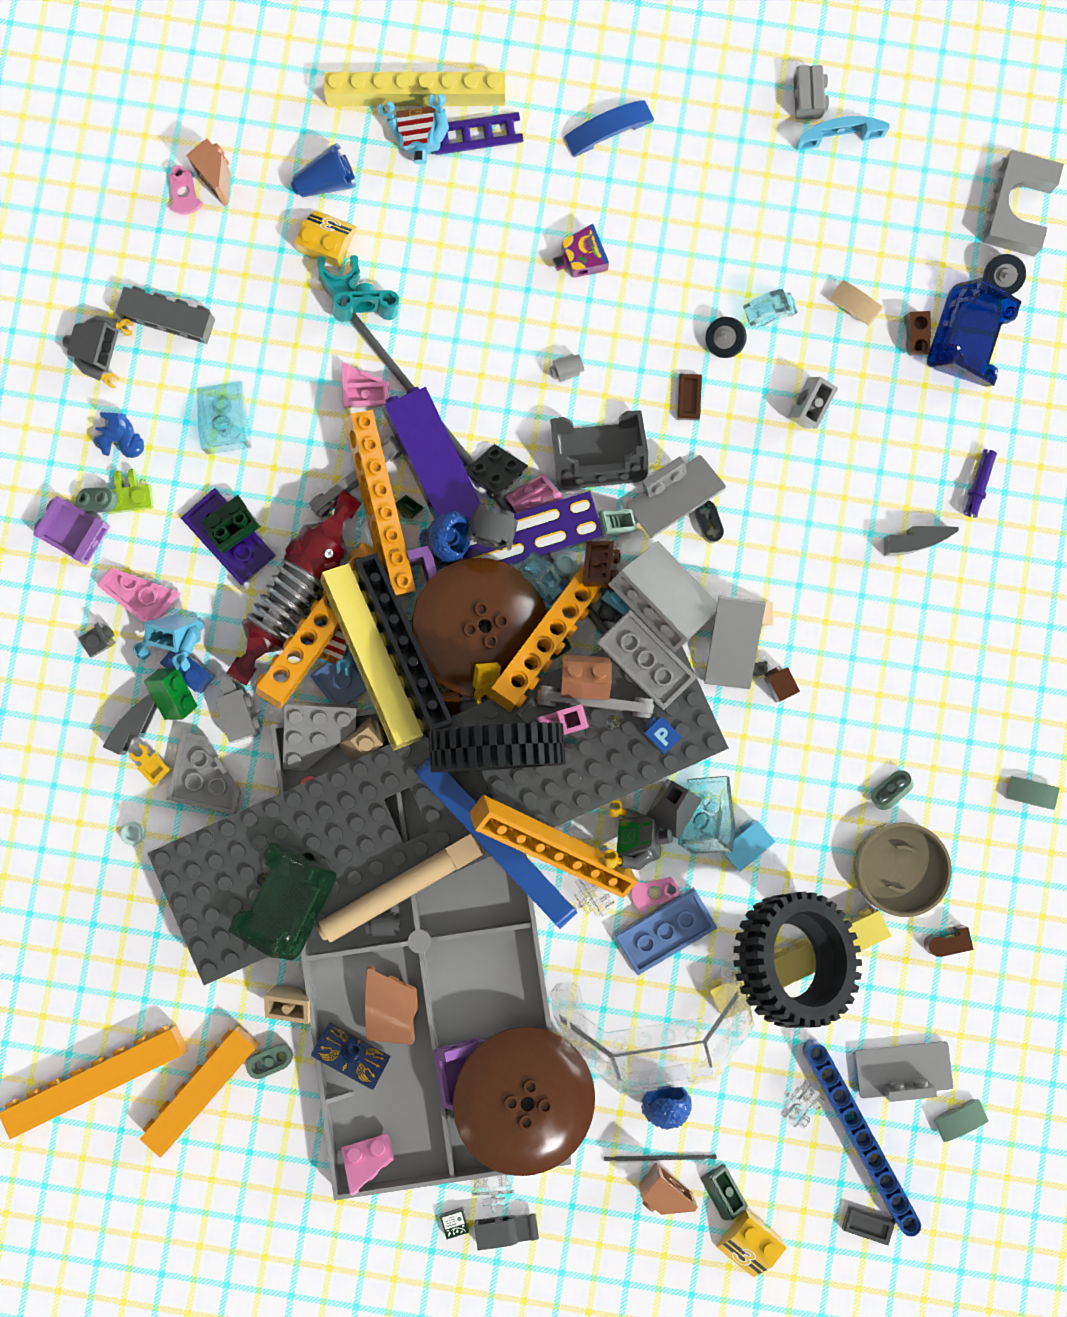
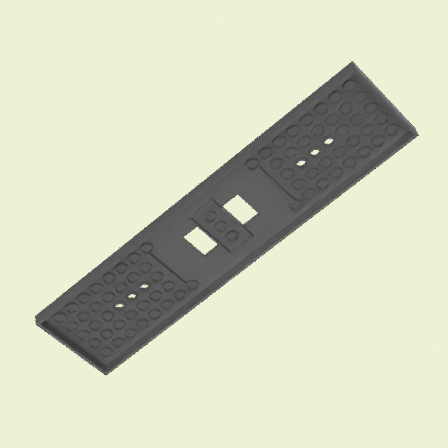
(351, 830)

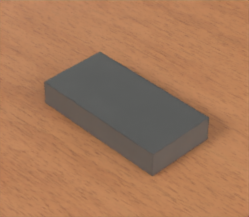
(868, 1225)

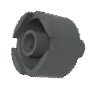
(492, 528)

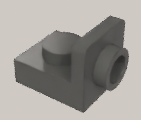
(97, 639)

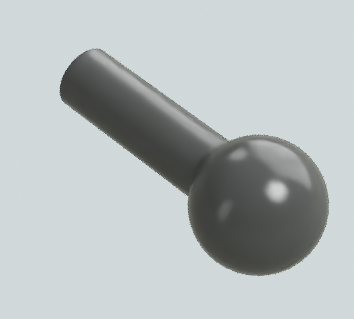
(608, 613)

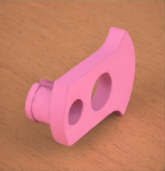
(187, 204)
(640, 893)

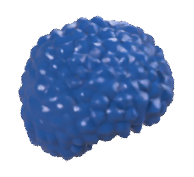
(448, 536)
(667, 1107)

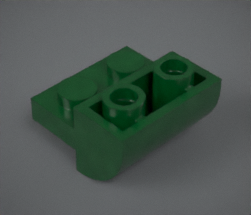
(230, 524)

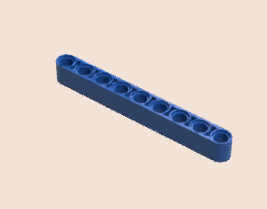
(511, 859)
(869, 1145)

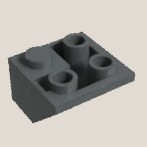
(673, 807)

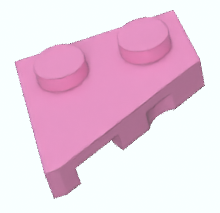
(362, 389)
(533, 494)
(365, 1160)

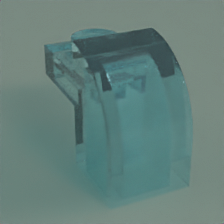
(770, 307)

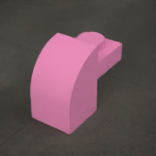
(572, 719)

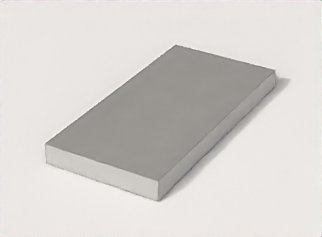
(734, 642)
(646, 660)

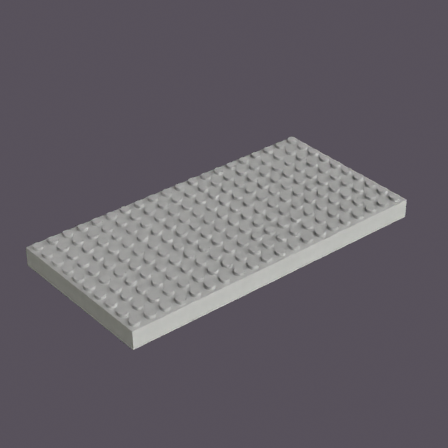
(475, 970)

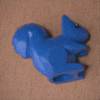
(119, 430)

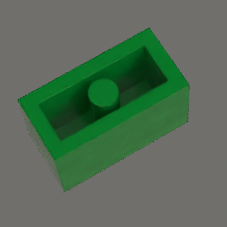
(170, 693)

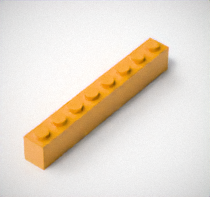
(549, 845)
(92, 1082)

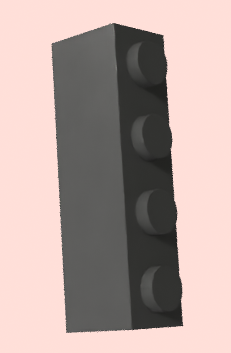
(165, 315)

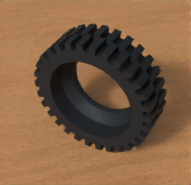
(496, 747)
(833, 954)

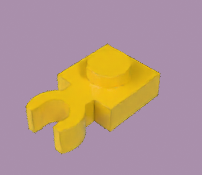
(484, 678)
(152, 766)

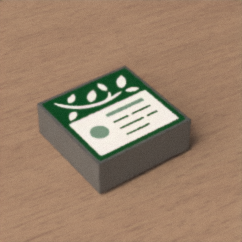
(454, 1223)

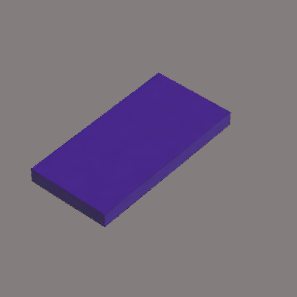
(241, 560)

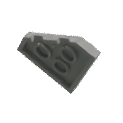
(314, 730)
(201, 777)

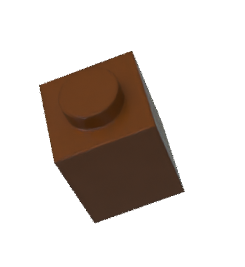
(781, 683)

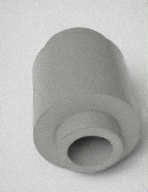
(567, 367)

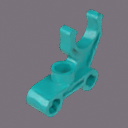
(358, 298)

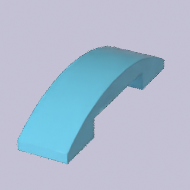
(869, 127)

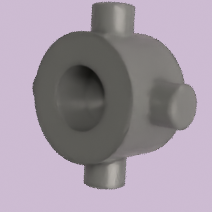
(760, 669)

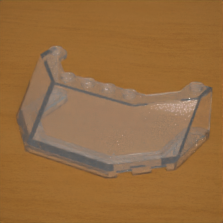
(661, 1053)

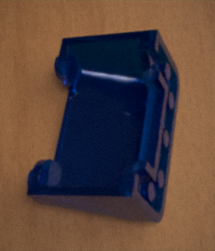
(970, 330)

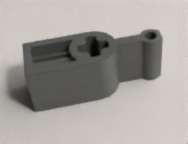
(505, 1231)

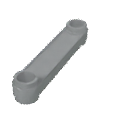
(323, 503)
(640, 706)

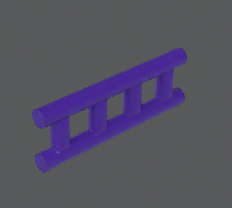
(489, 140)

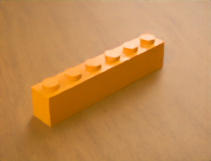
(199, 1091)

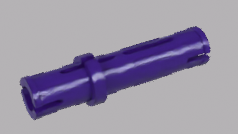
(977, 492)

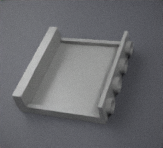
(664, 596)

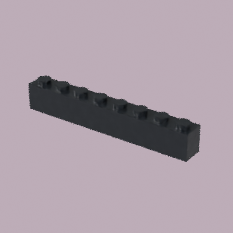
(402, 644)

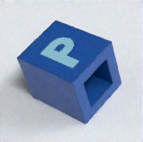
(661, 734)

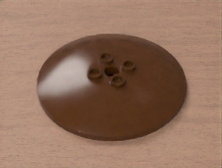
(455, 603)
(490, 1094)

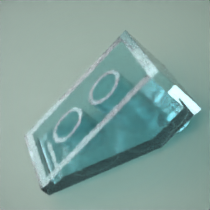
(222, 418)
(713, 822)

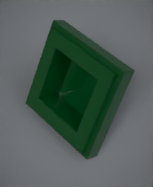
(408, 507)

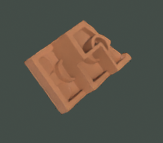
(389, 1008)

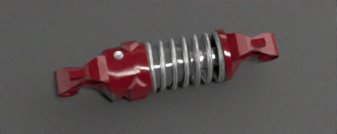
(306, 557)

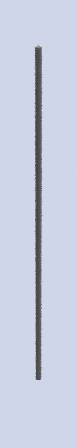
(462, 453)

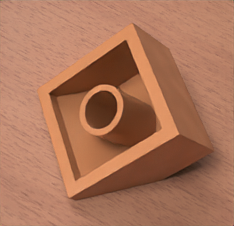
(212, 168)
(586, 677)
(665, 1193)

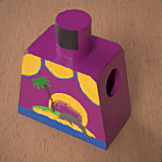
(582, 254)

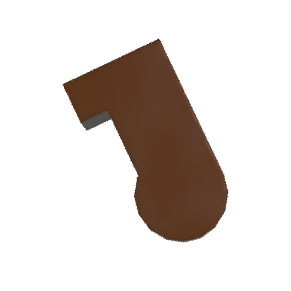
(918, 332)
(949, 944)

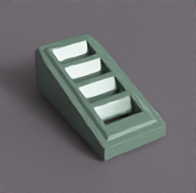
(617, 522)

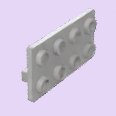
(674, 493)
(904, 1071)

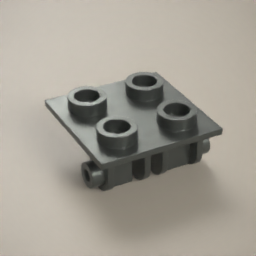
(496, 470)

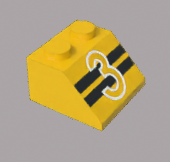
(325, 237)
(752, 1244)

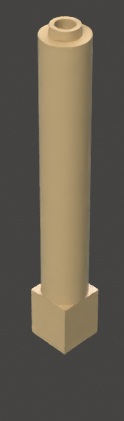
(399, 888)

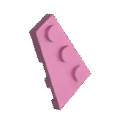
(137, 595)

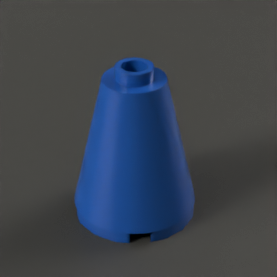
(324, 174)

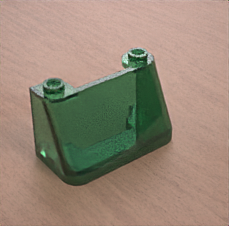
(285, 904)

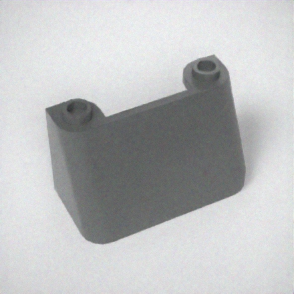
(600, 453)

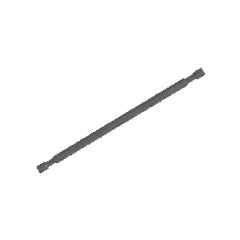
(660, 1157)

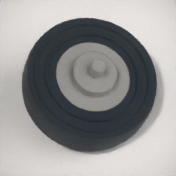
(1006, 272)
(726, 337)

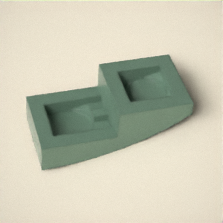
(1033, 793)
(961, 1121)

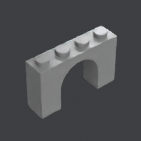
(1003, 226)

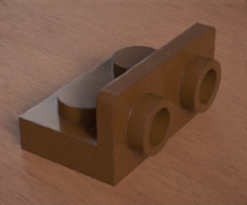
(600, 563)

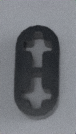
(714, 520)

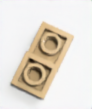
(856, 302)

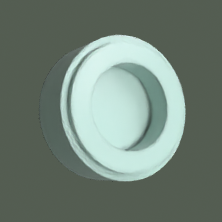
(565, 564)
(132, 833)

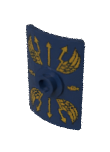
(350, 1056)

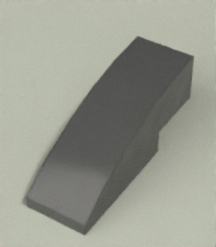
(917, 539)
(132, 724)

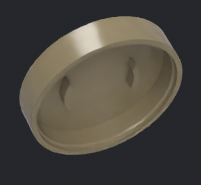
(902, 869)

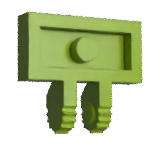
(132, 497)

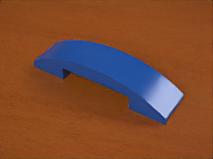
(607, 125)

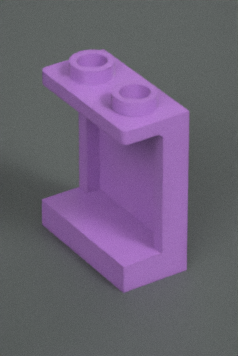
(70, 530)
(424, 557)
(448, 1064)

